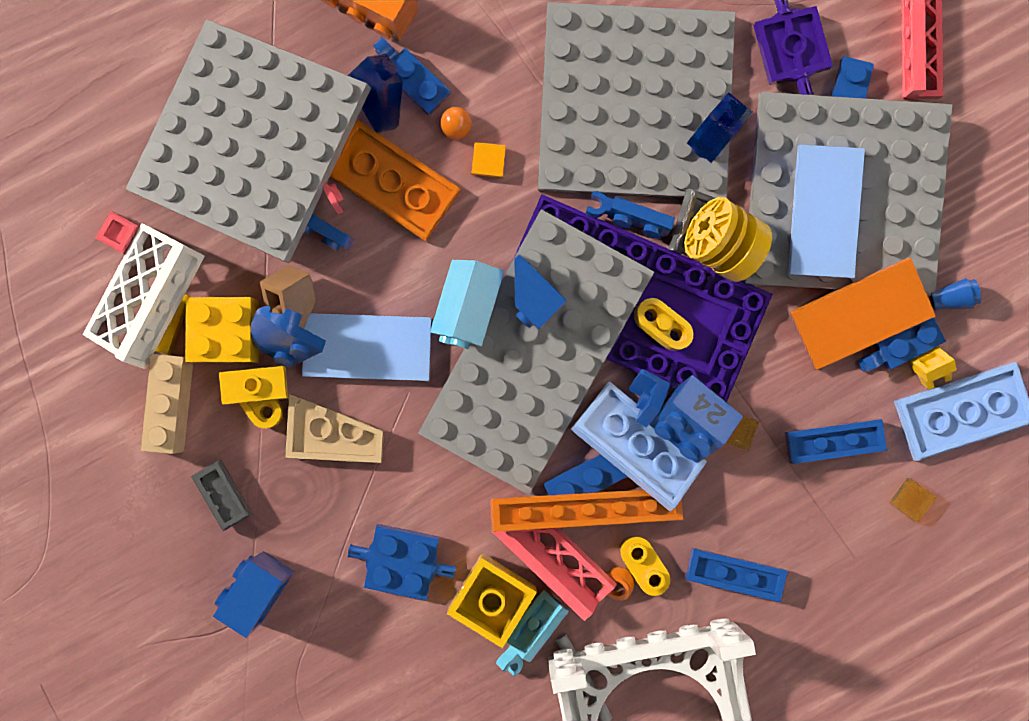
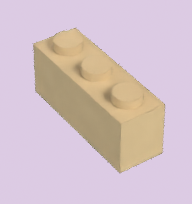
(166, 404)

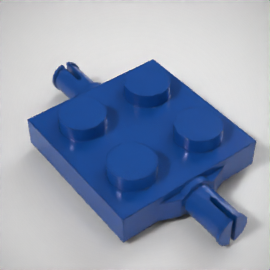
(401, 562)

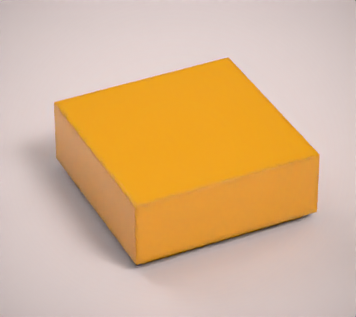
(488, 160)

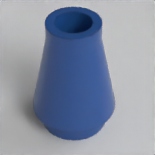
(959, 295)

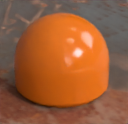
(456, 123)
(624, 577)

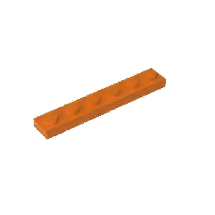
(578, 510)

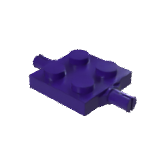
(793, 45)

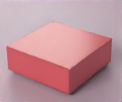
(117, 232)

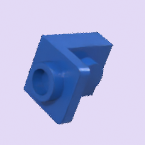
(652, 395)

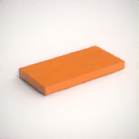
(393, 181)
(862, 313)

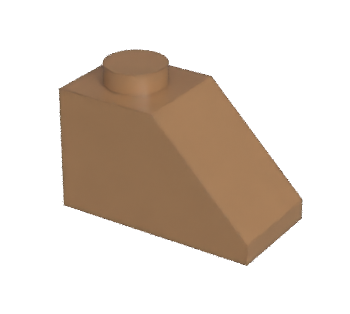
(289, 290)

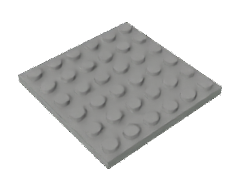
(629, 95)
(248, 139)
(900, 181)

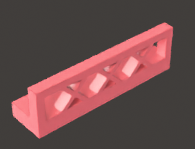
(914, 49)
(555, 572)

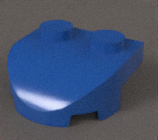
(283, 337)

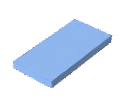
(826, 211)
(370, 347)
(964, 411)
(634, 449)

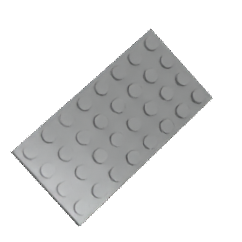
(524, 384)

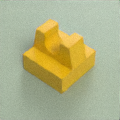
(932, 366)

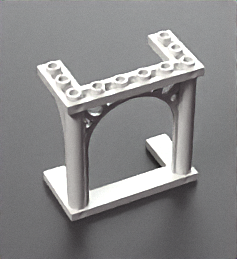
(722, 640)

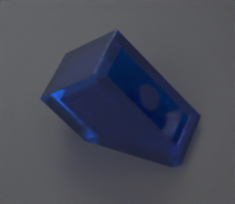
(384, 99)
(719, 127)

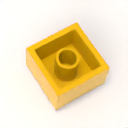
(220, 330)
(492, 600)

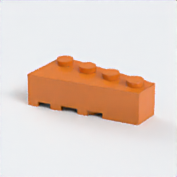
(387, 16)

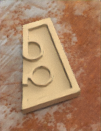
(329, 435)

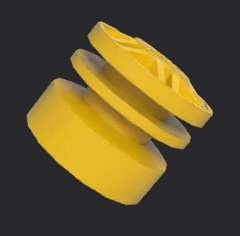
(728, 239)

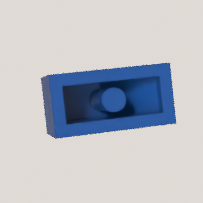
(534, 295)

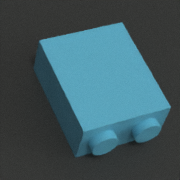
(466, 303)

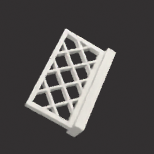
(157, 303)

